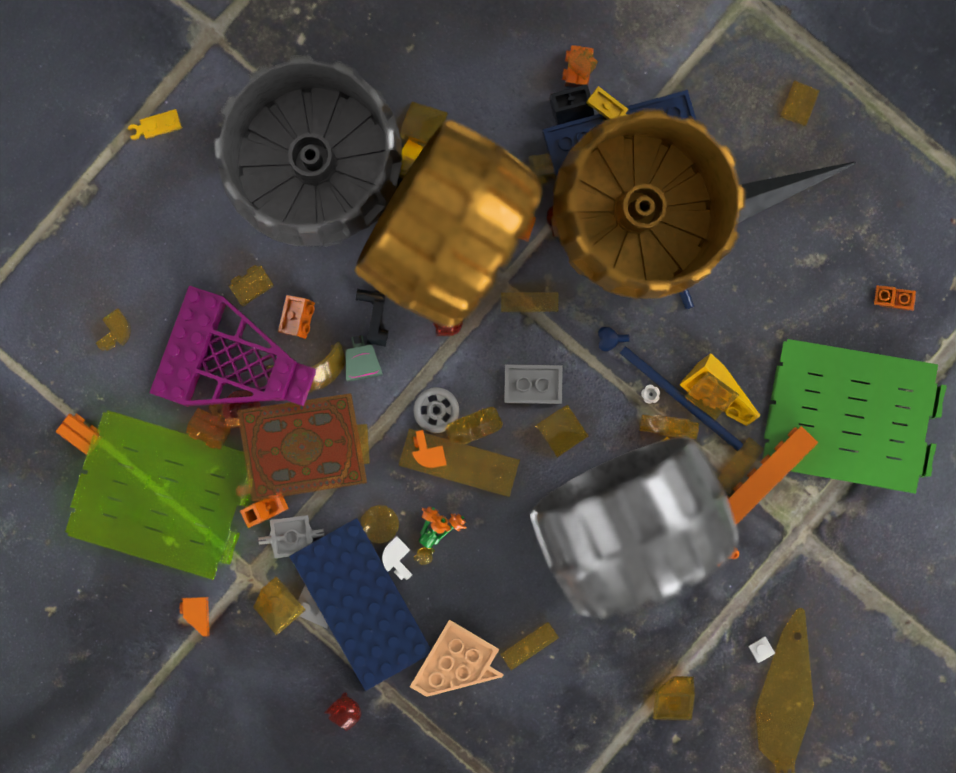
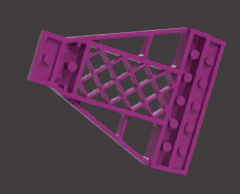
(191, 343)

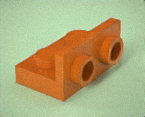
(296, 316)

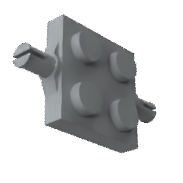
(290, 535)

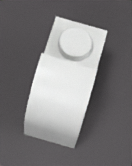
(393, 554)

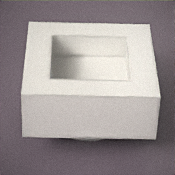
(761, 649)

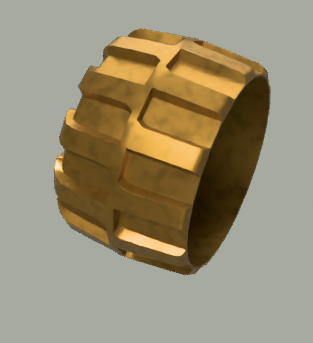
(685, 197)
(450, 225)

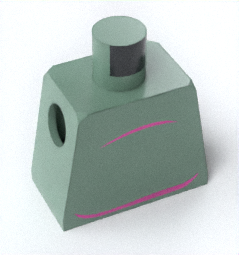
(361, 361)

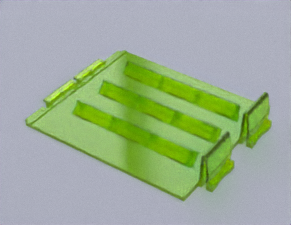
(138, 497)

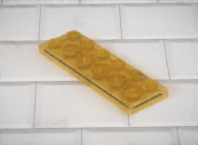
(465, 465)

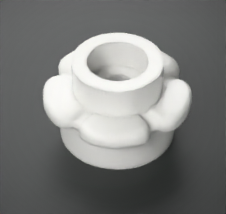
(650, 389)

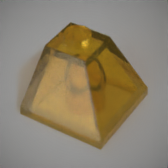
(421, 123)
(562, 431)
(277, 605)
(675, 699)

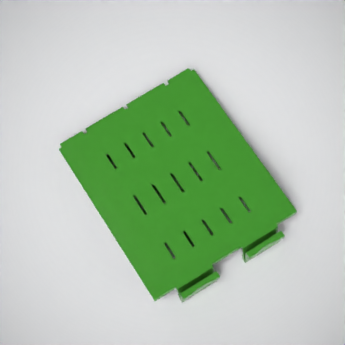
(885, 377)

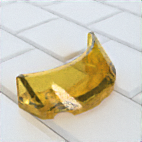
(328, 368)

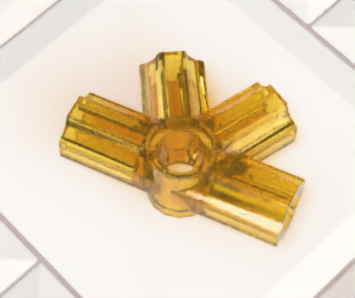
(669, 426)

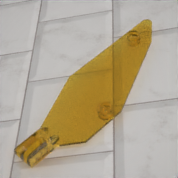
(786, 697)

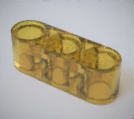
(474, 426)

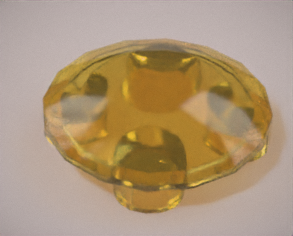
(380, 524)

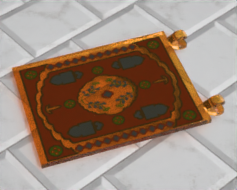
(300, 447)

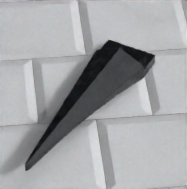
(768, 192)

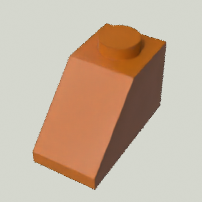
(196, 613)

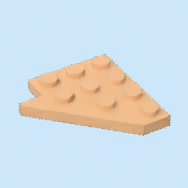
(456, 662)

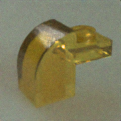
(119, 328)

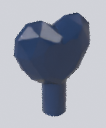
(610, 338)

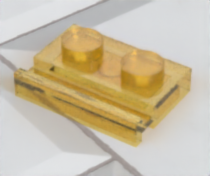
(799, 103)

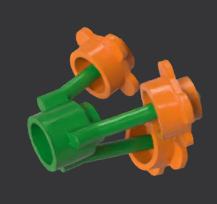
(438, 525)

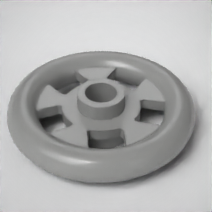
(422, 400)

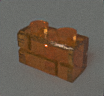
(208, 429)

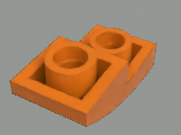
(895, 298)

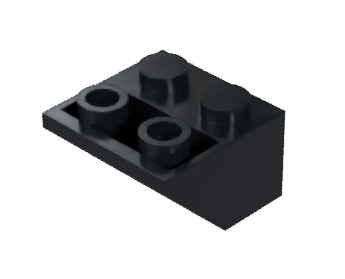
(571, 104)

